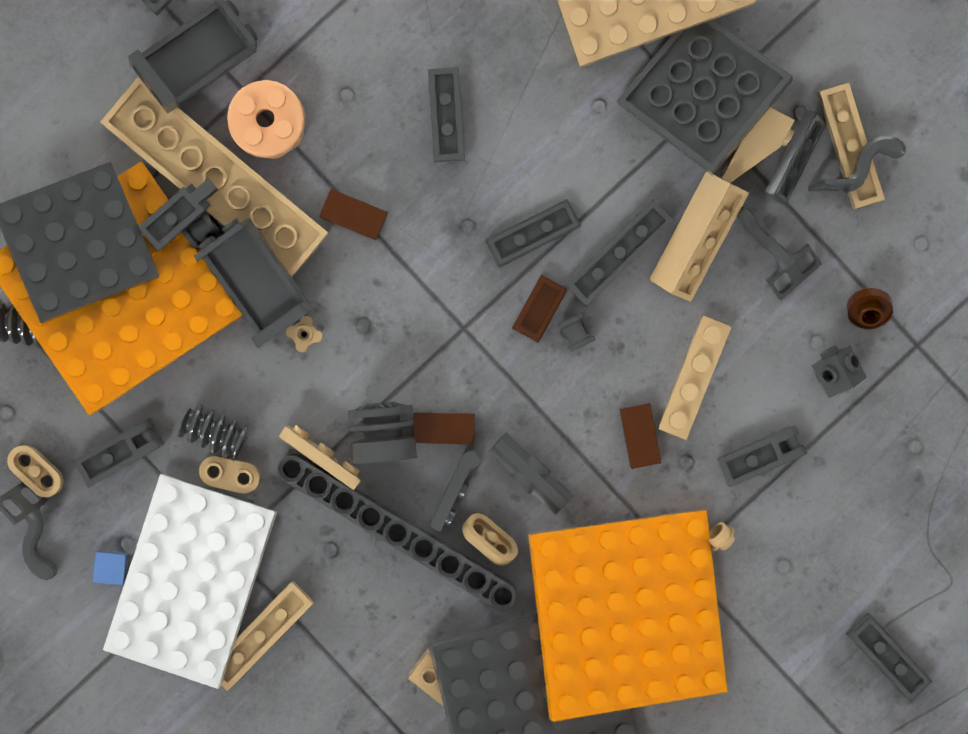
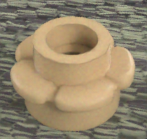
(721, 536)

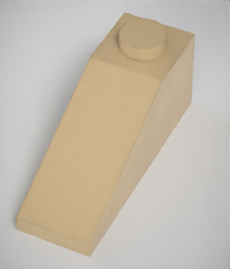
(763, 139)

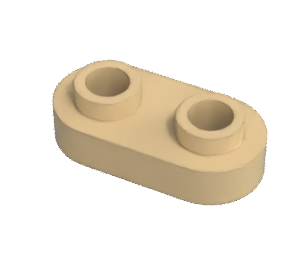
(35, 472)
(229, 474)
(490, 539)

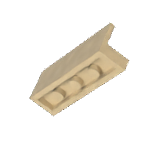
(698, 236)

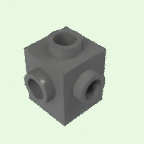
(838, 370)

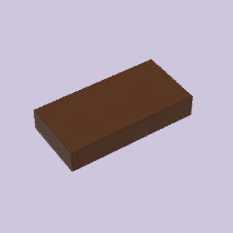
(353, 214)
(539, 308)
(444, 428)
(640, 436)

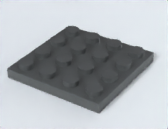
(705, 92)
(76, 242)

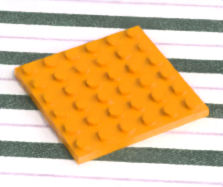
(136, 332)
(627, 614)

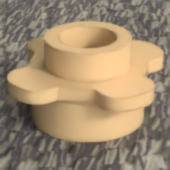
(312, 334)

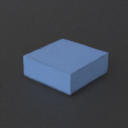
(110, 568)

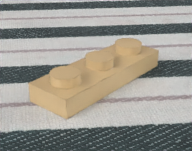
(321, 455)

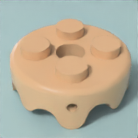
(269, 141)

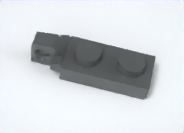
(177, 214)

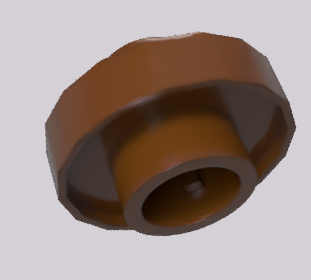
(870, 308)

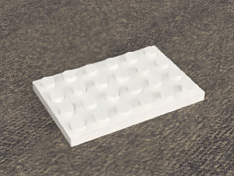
(190, 581)

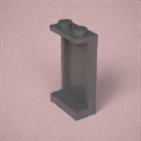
(194, 54)
(254, 279)

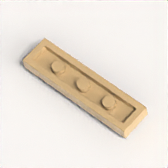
(848, 140)
(694, 377)
(265, 632)

